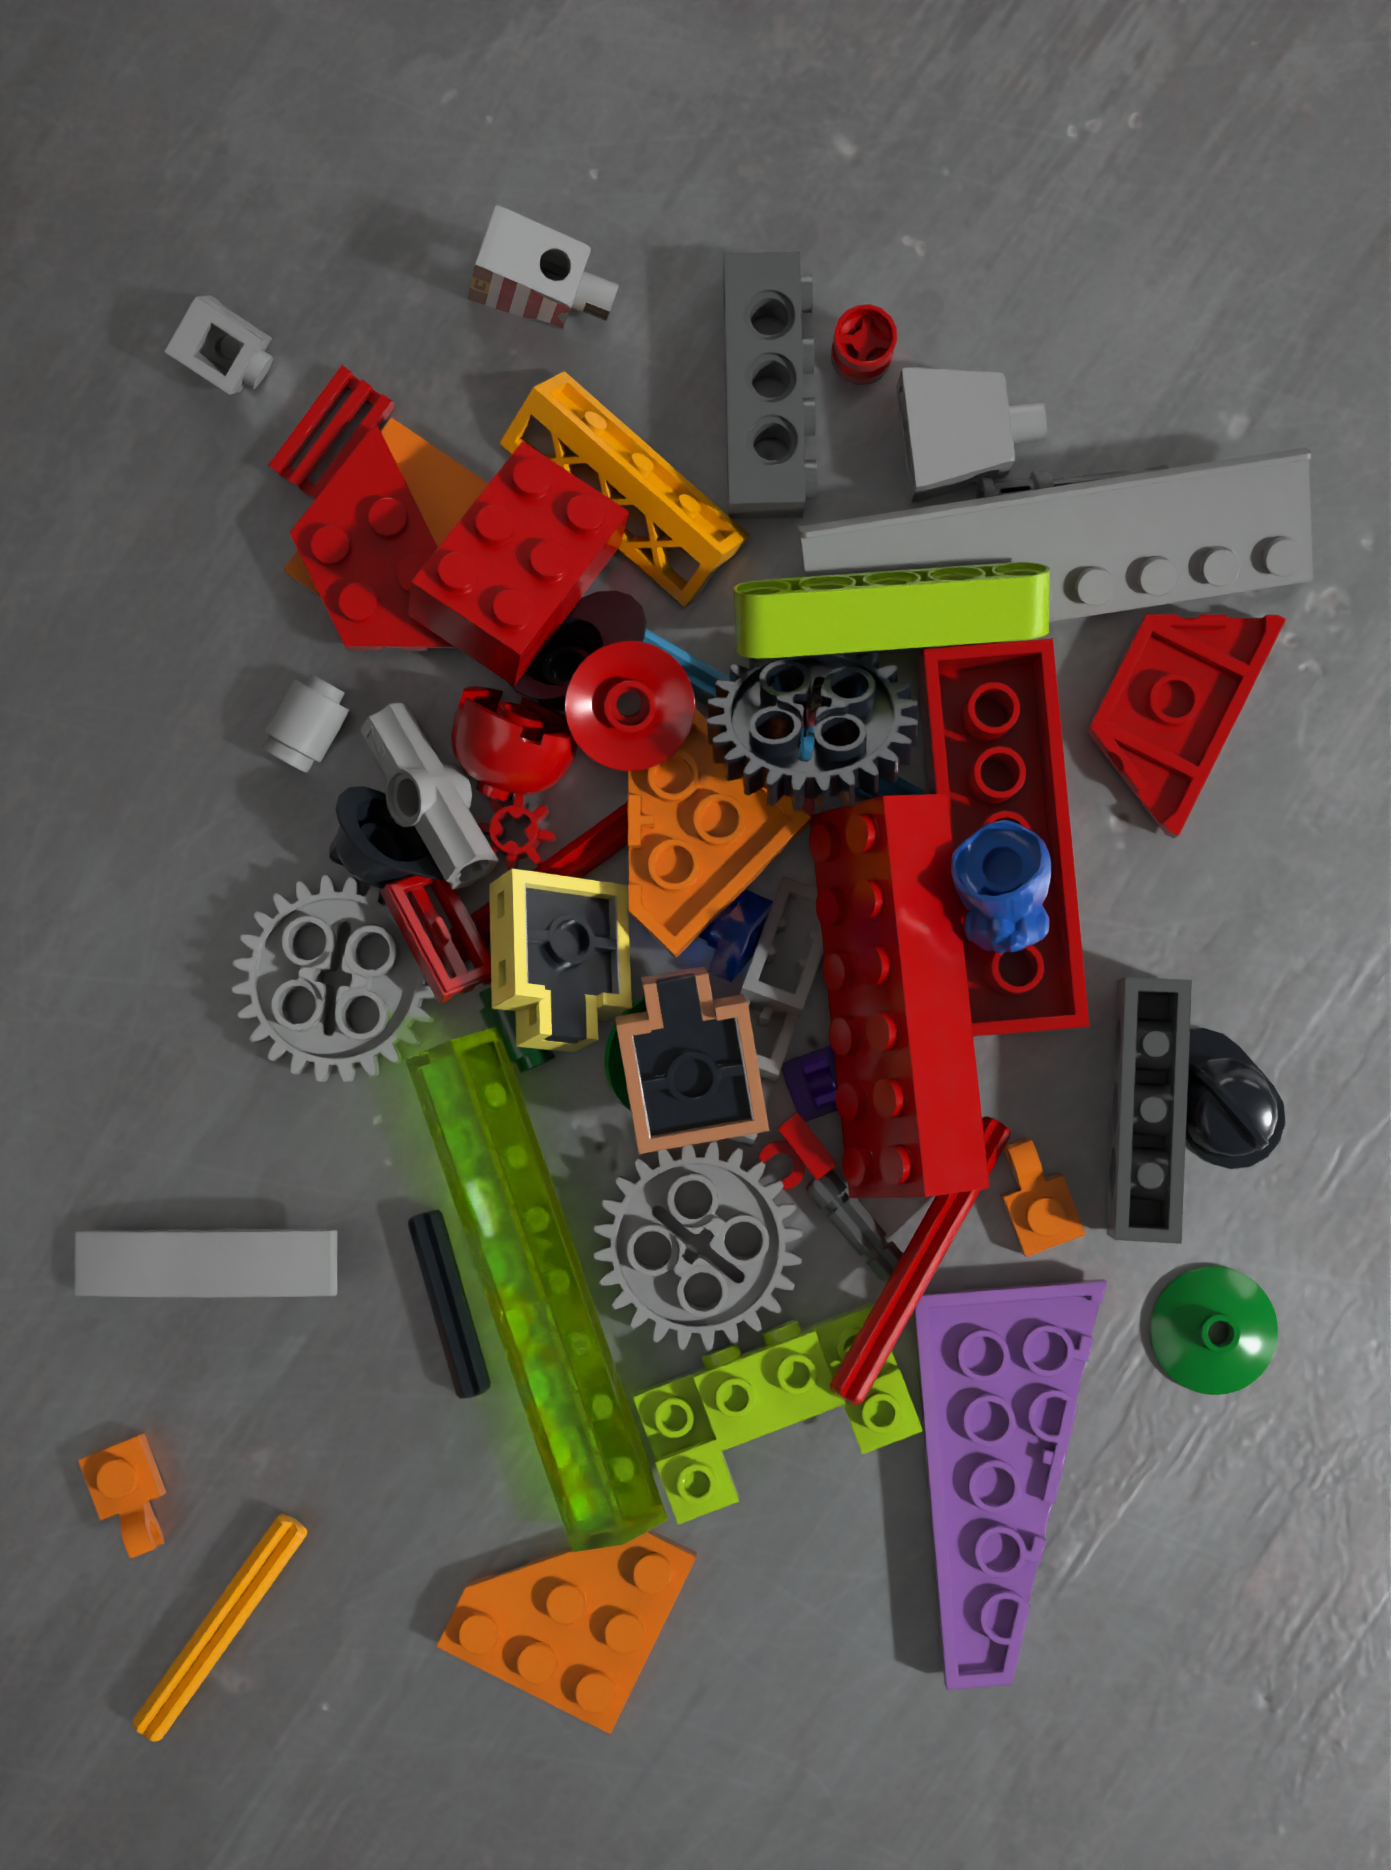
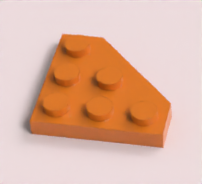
(697, 840)
(572, 1623)

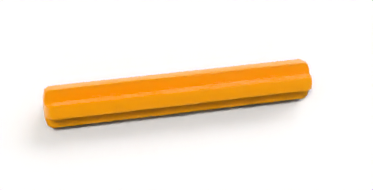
(219, 1627)

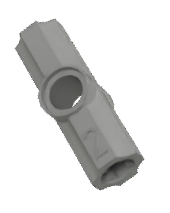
(429, 795)

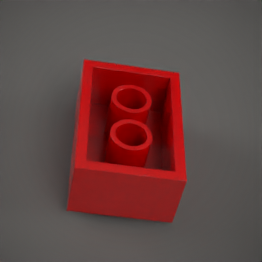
(517, 563)

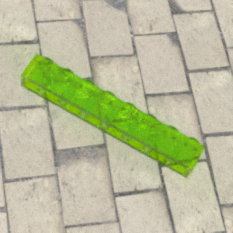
(536, 1291)

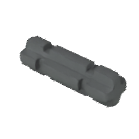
(855, 1224)

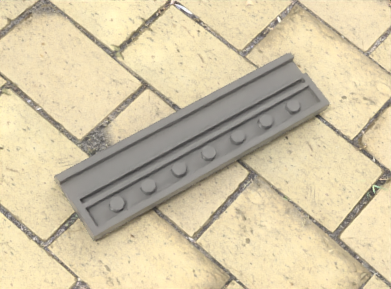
(1105, 539)

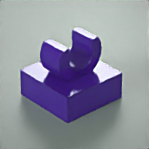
(812, 1083)

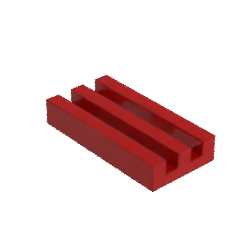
(313, 420)
(420, 945)

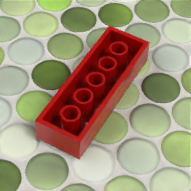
(1001, 757)
(898, 998)

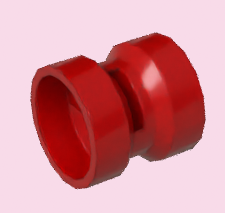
(866, 331)

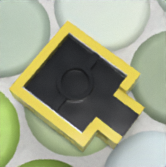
(559, 956)

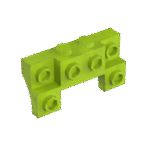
(757, 1393)

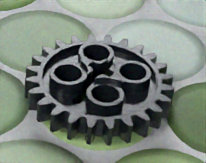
(858, 731)

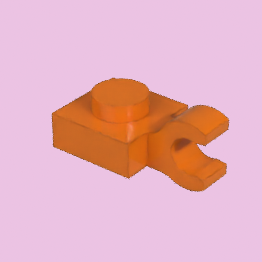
(1039, 1206)
(123, 1483)

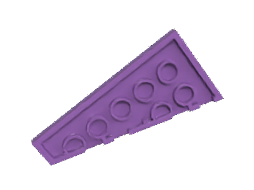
(997, 1427)

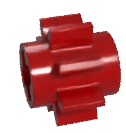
(521, 816)

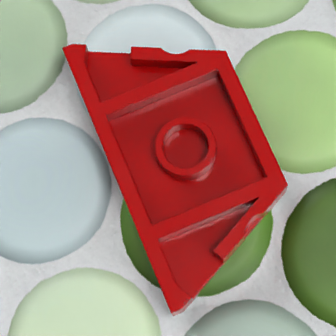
(365, 548)
(1178, 705)

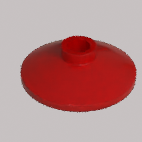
(635, 739)

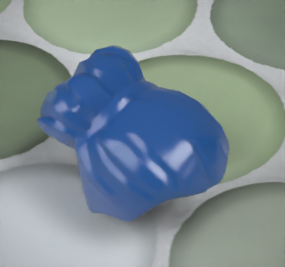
(1002, 882)

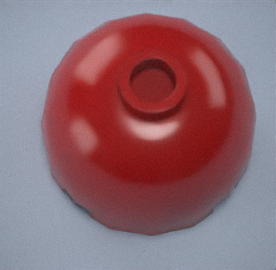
(510, 743)

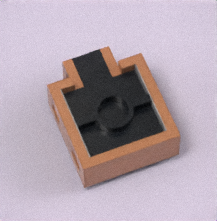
(690, 1064)

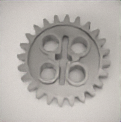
(280, 970)
(660, 1289)

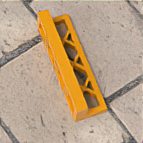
(642, 478)

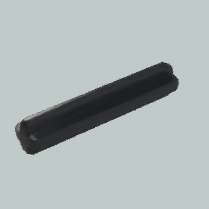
(449, 1304)

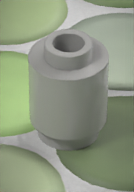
(306, 723)

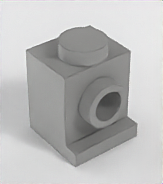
(199, 346)

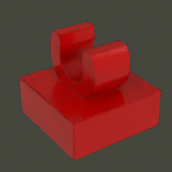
(802, 1148)

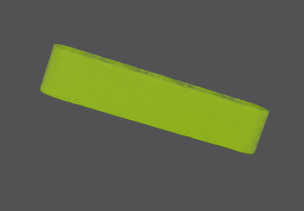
(891, 610)

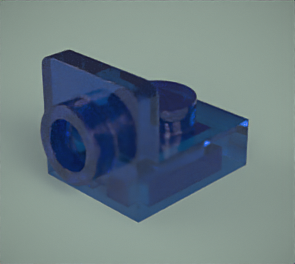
(736, 934)

